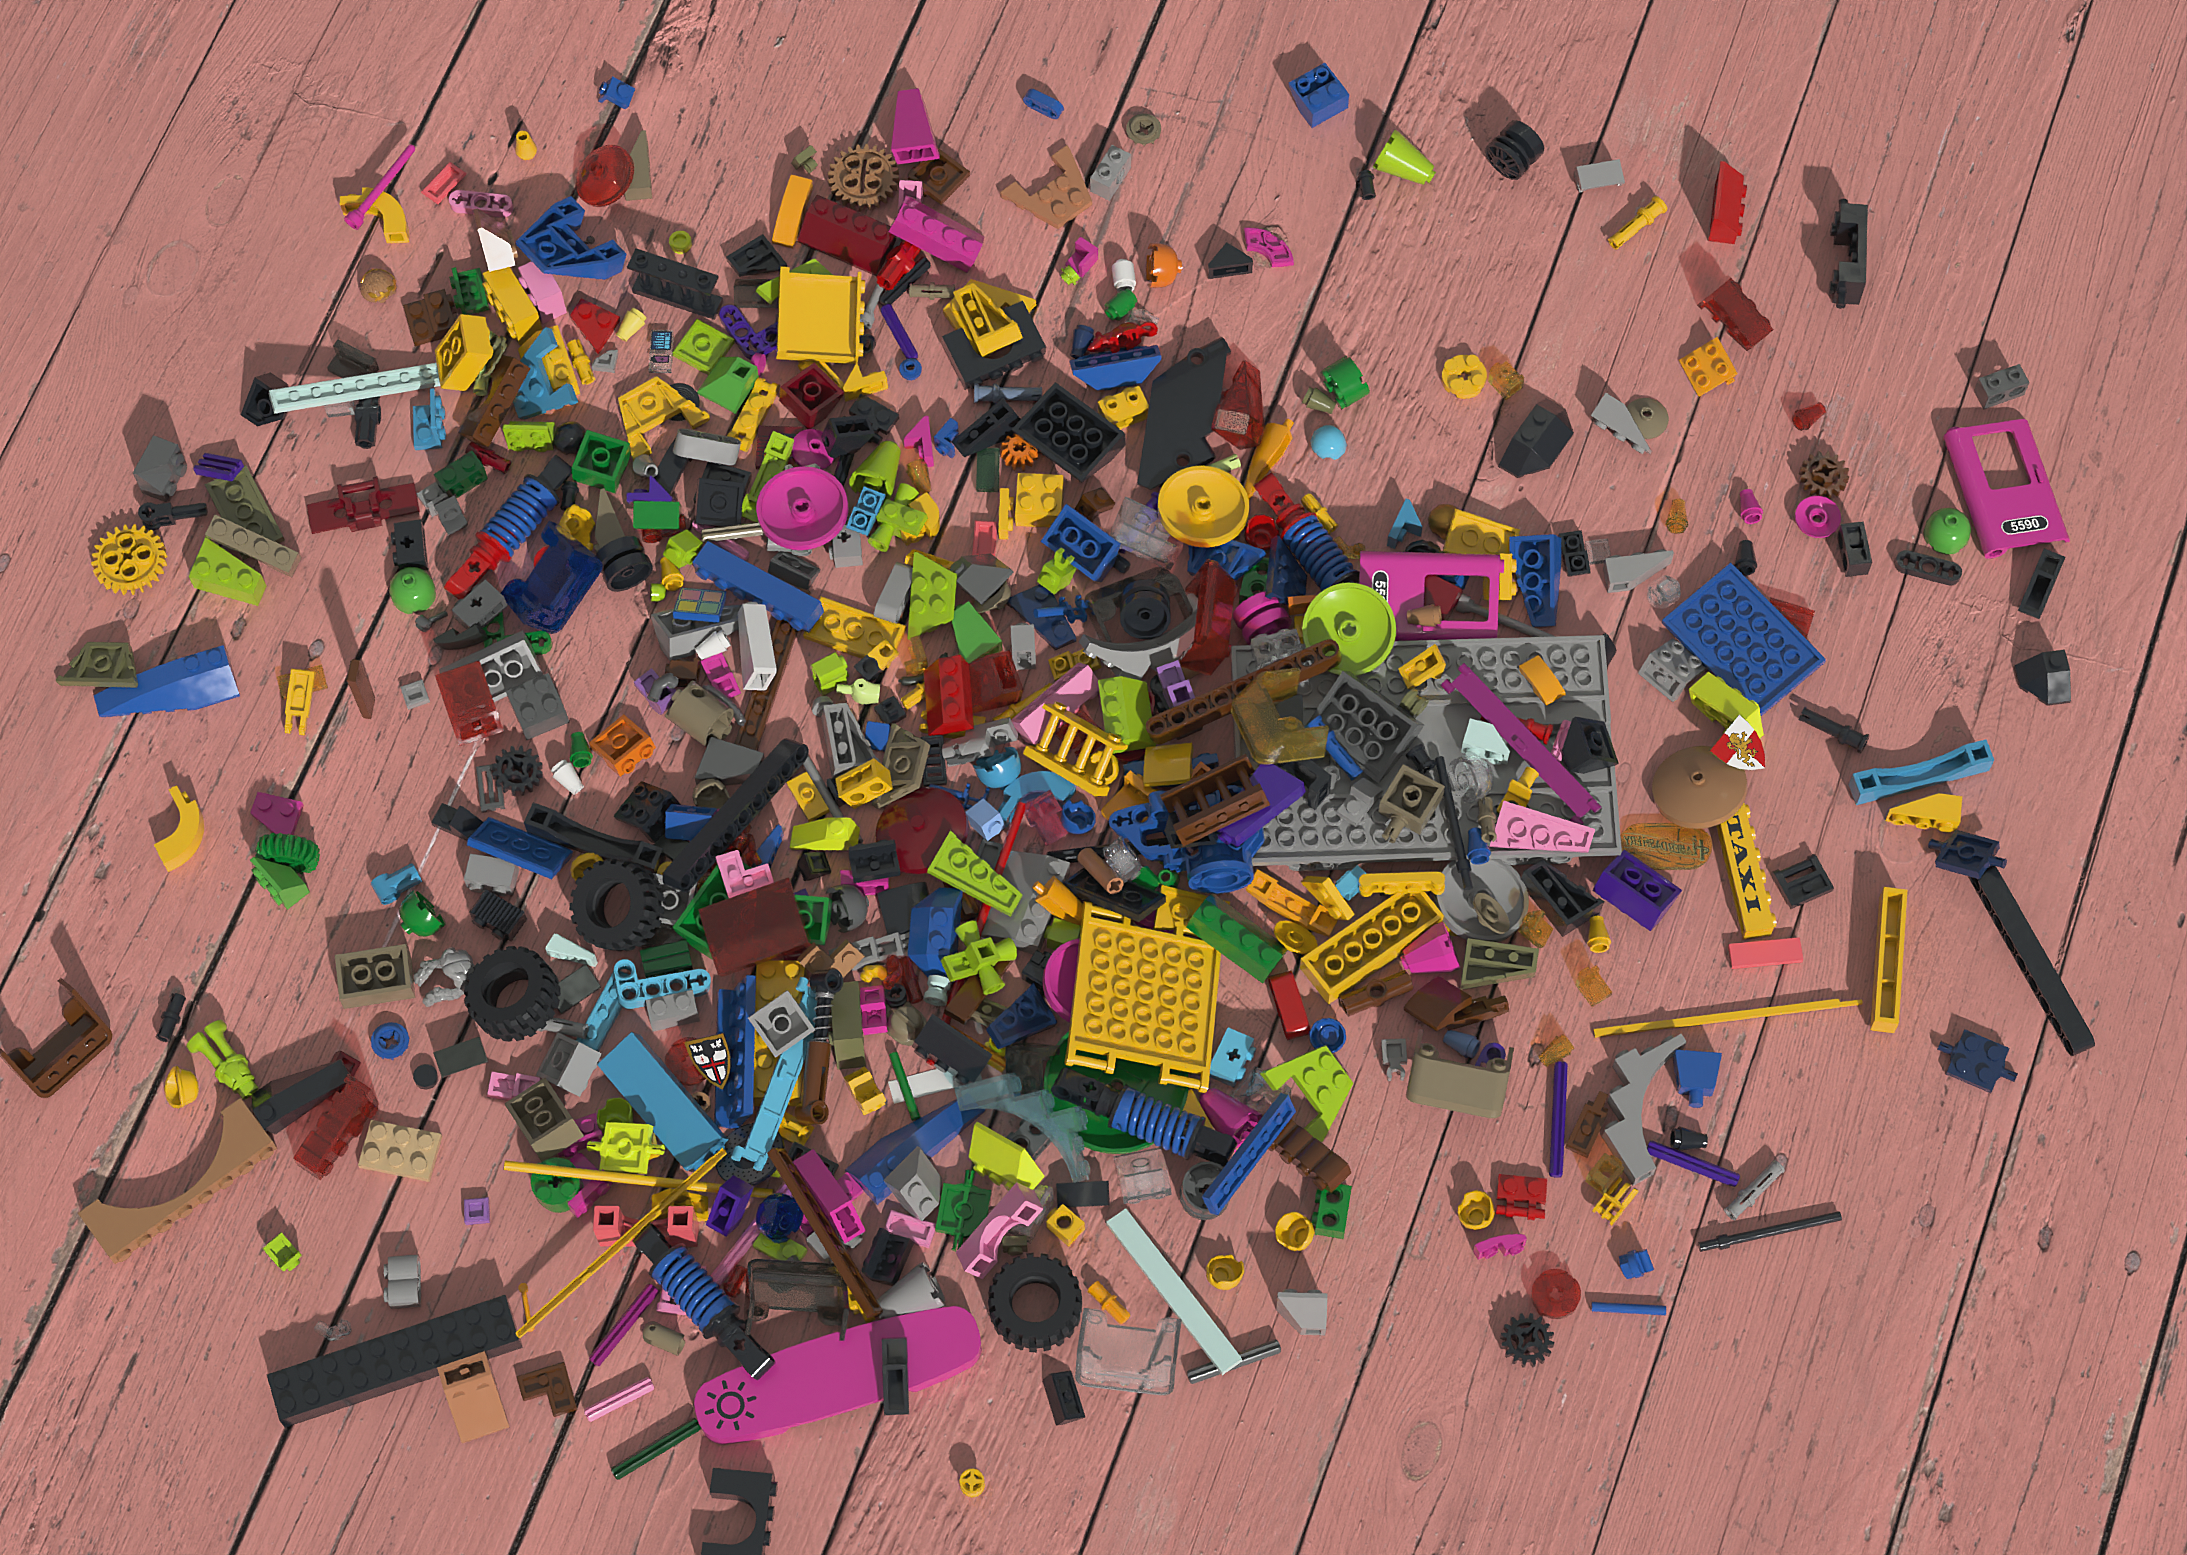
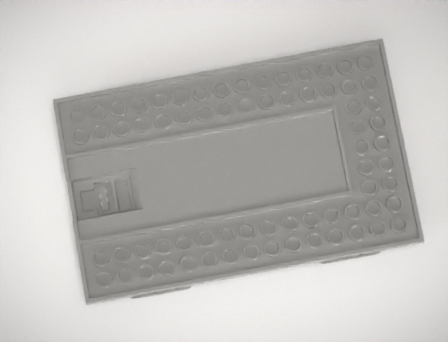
(1324, 841)

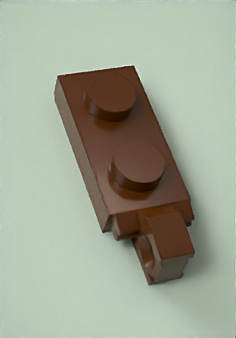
(1480, 1010)
(1588, 1126)

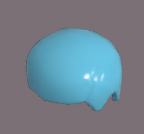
(1328, 442)

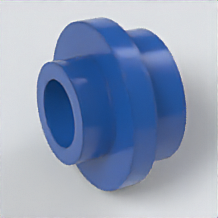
(910, 374)

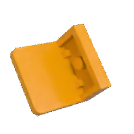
(1129, 795)

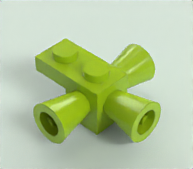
(897, 516)
(979, 958)

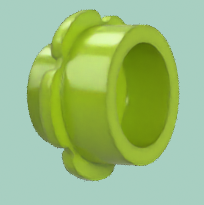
(1069, 275)

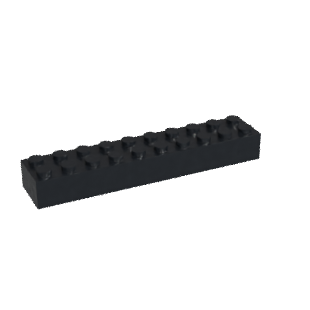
(392, 1361)

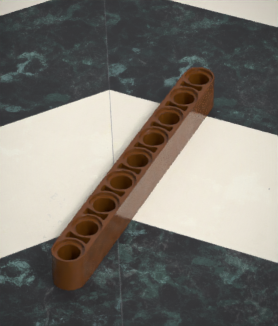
(1230, 690)

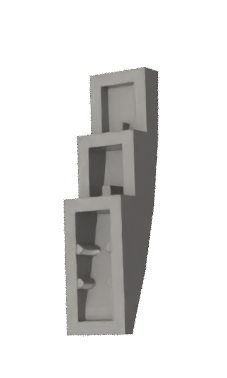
(878, 949)

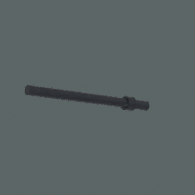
(1463, 864)
(1724, 1241)

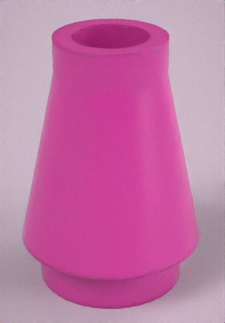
(1750, 509)

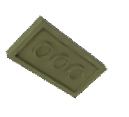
(244, 505)

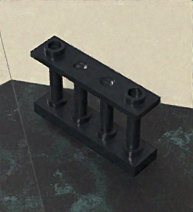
(675, 284)

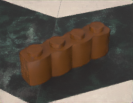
(1310, 1157)

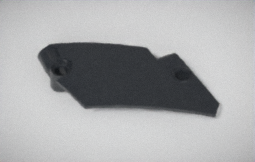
(1182, 414)

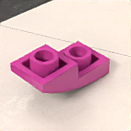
(1507, 1244)

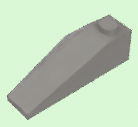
(681, 637)

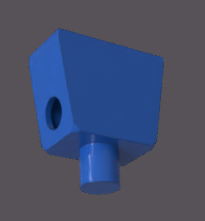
(1696, 1074)

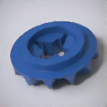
(385, 1032)

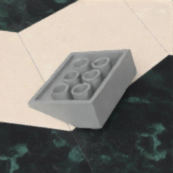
(1029, 919)

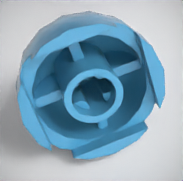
(999, 769)

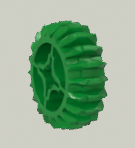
(289, 851)

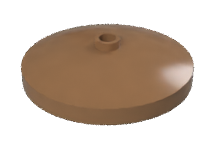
(1698, 788)

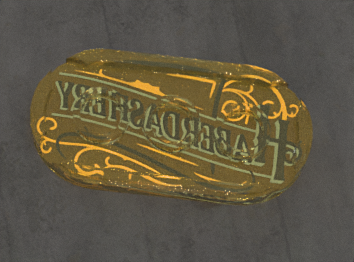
(1667, 845)

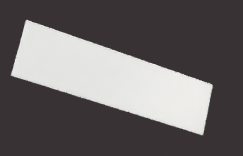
(925, 1084)

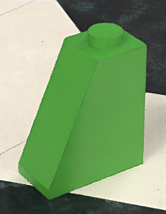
(973, 634)

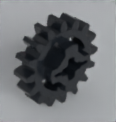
(516, 780)
(1519, 1334)

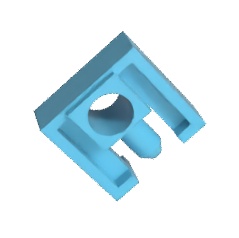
(1349, 883)

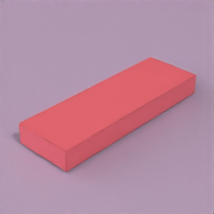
(1765, 953)

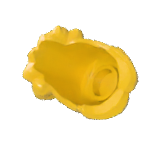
(579, 524)

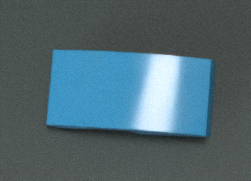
(866, 510)

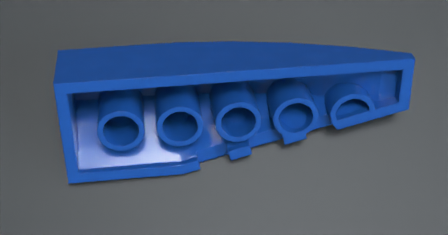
(179, 684)
(928, 1132)

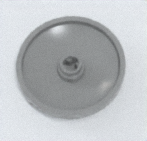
(1491, 878)

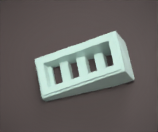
(567, 950)

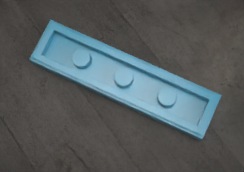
(603, 1014)

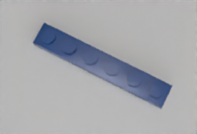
(1249, 1154)

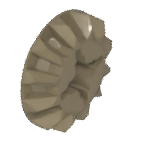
(1145, 121)

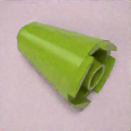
(1404, 160)
(878, 470)

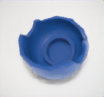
(1077, 817)
(1328, 1033)

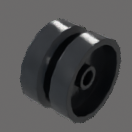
(624, 563)
(1145, 609)

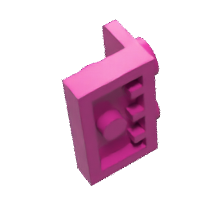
(591, 1132)

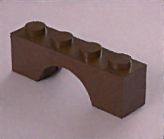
(484, 422)

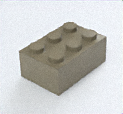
(375, 976)
(544, 1120)

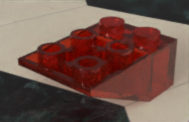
(994, 682)
(469, 703)

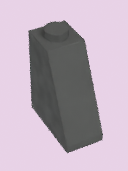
(727, 762)

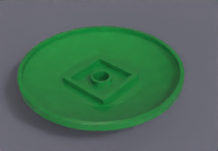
(1136, 1075)

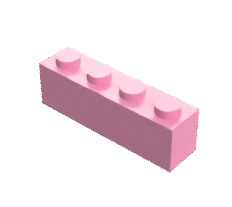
(1071, 690)

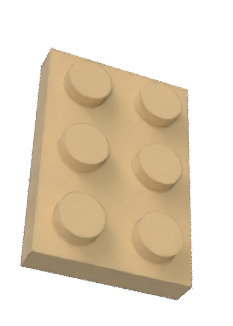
(400, 1150)

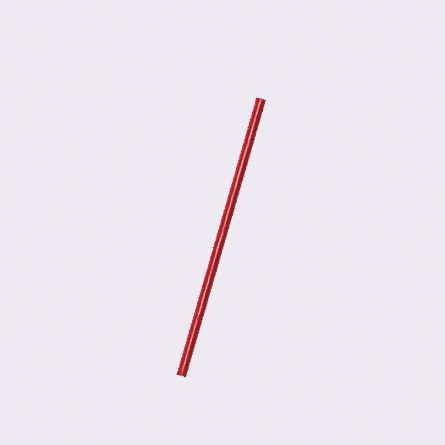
(984, 910)

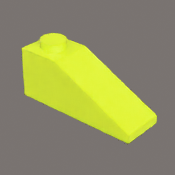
(825, 834)

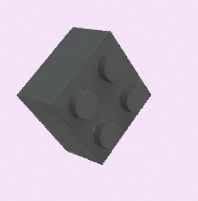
(537, 706)

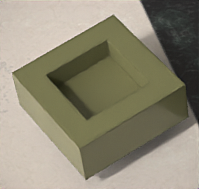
(1014, 1245)

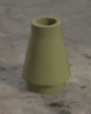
(1318, 401)

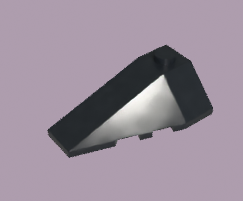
(293, 1096)

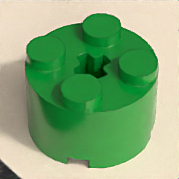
(1345, 381)
(555, 1198)

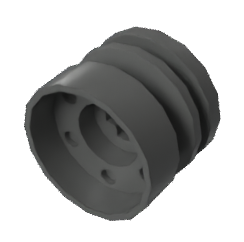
(1195, 1180)

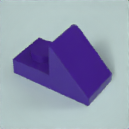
(656, 493)

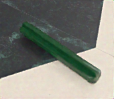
(655, 1448)

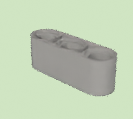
(706, 446)
(895, 593)

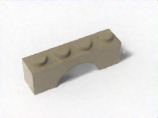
(254, 545)

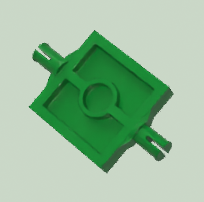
(962, 1209)

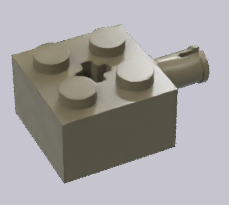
(1406, 813)

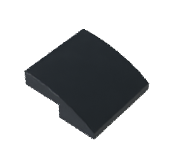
(897, 905)

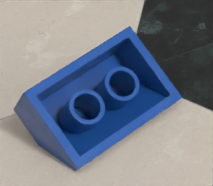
(1090, 545)

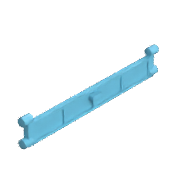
(778, 1090)

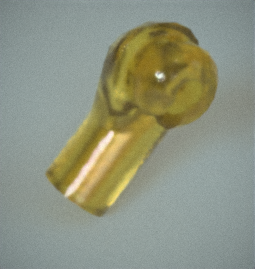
(1351, 552)

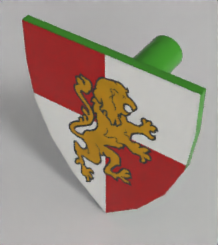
(1740, 746)

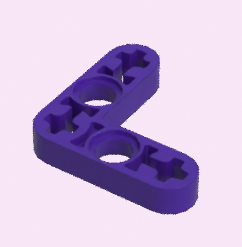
(757, 340)

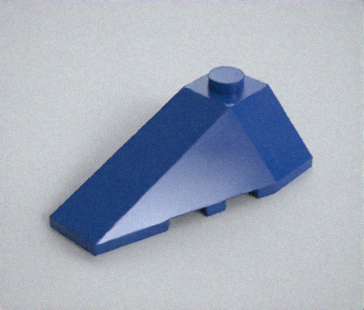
(1538, 575)

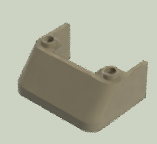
(1457, 1084)

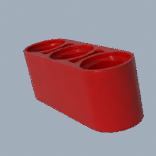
(1289, 1005)

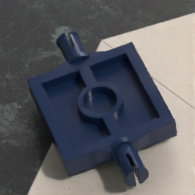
(1967, 854)
(1977, 1061)

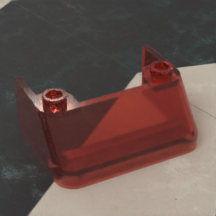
(1213, 618)

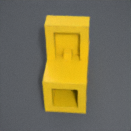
(932, 525)
(864, 1091)

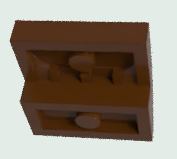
(1437, 1003)

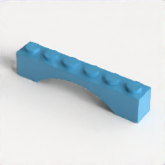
(1887, 782)

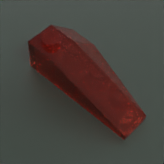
(1240, 414)

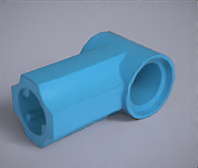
(391, 885)

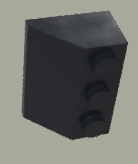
(951, 1051)

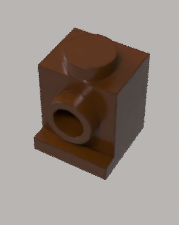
(684, 671)

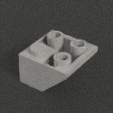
(1304, 1310)

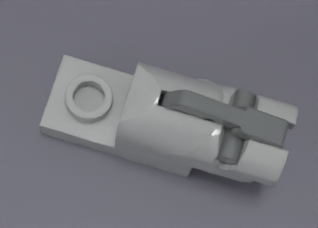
(979, 742)

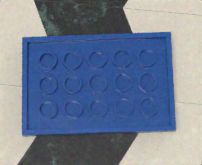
(1743, 639)

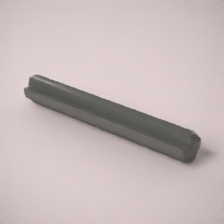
(1248, 1356)

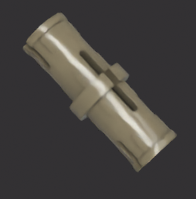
(916, 291)
(1487, 819)

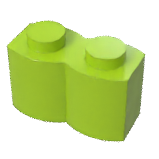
(829, 672)

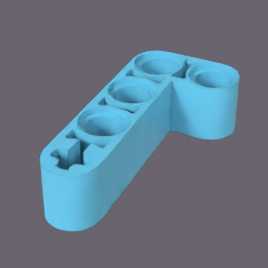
(662, 983)

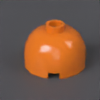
(1162, 265)

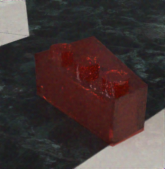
(1737, 314)

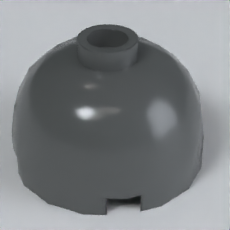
(848, 907)

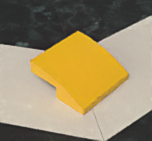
(1168, 764)

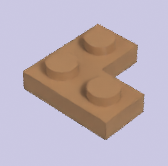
(842, 959)

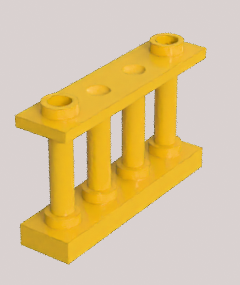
(1058, 762)

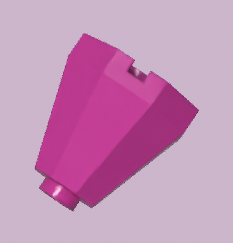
(1431, 952)

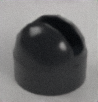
(864, 339)

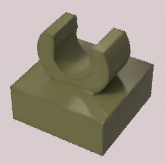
(805, 159)

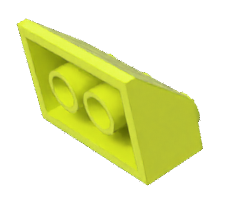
(1002, 1159)

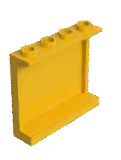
(819, 317)

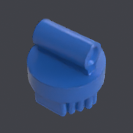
(1635, 1263)

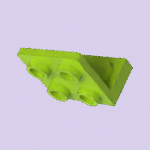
(530, 435)

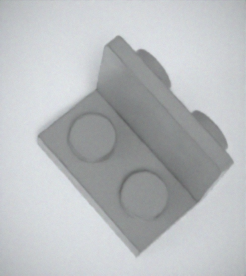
(1671, 669)

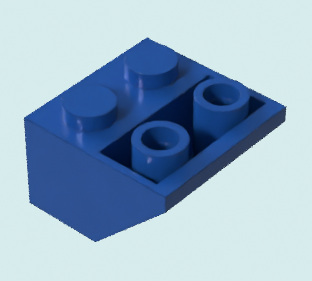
(1319, 95)

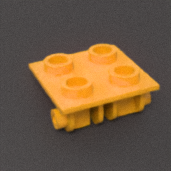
(1708, 367)

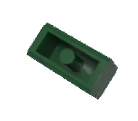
(666, 959)

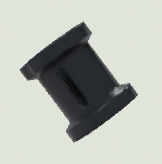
(1421, 759)

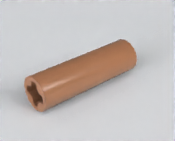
(1100, 870)

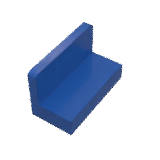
(686, 821)

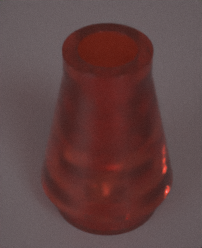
(1807, 416)

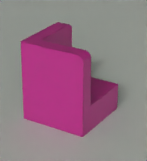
(1083, 257)

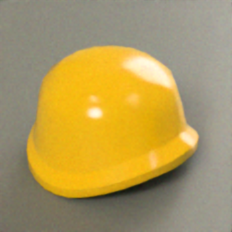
(181, 1087)

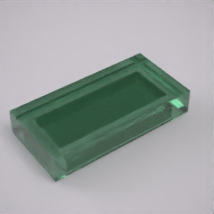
(988, 470)

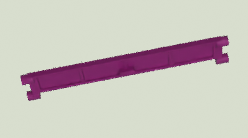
(1523, 742)

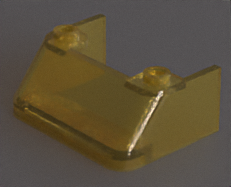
(1264, 732)

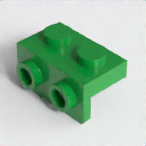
(469, 290)

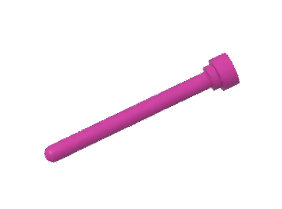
(355, 217)

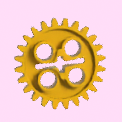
(129, 559)

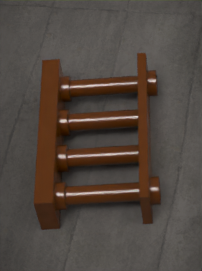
(1222, 814)

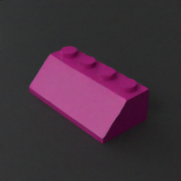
(937, 234)

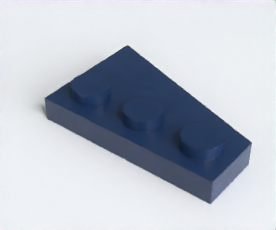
(1022, 1019)

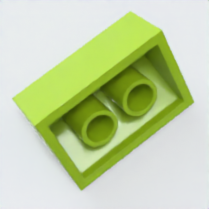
(1126, 710)

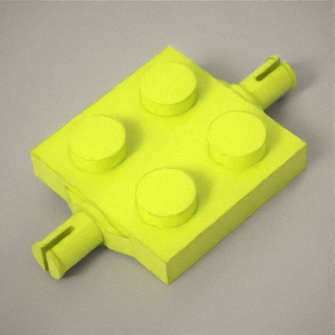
(626, 1147)

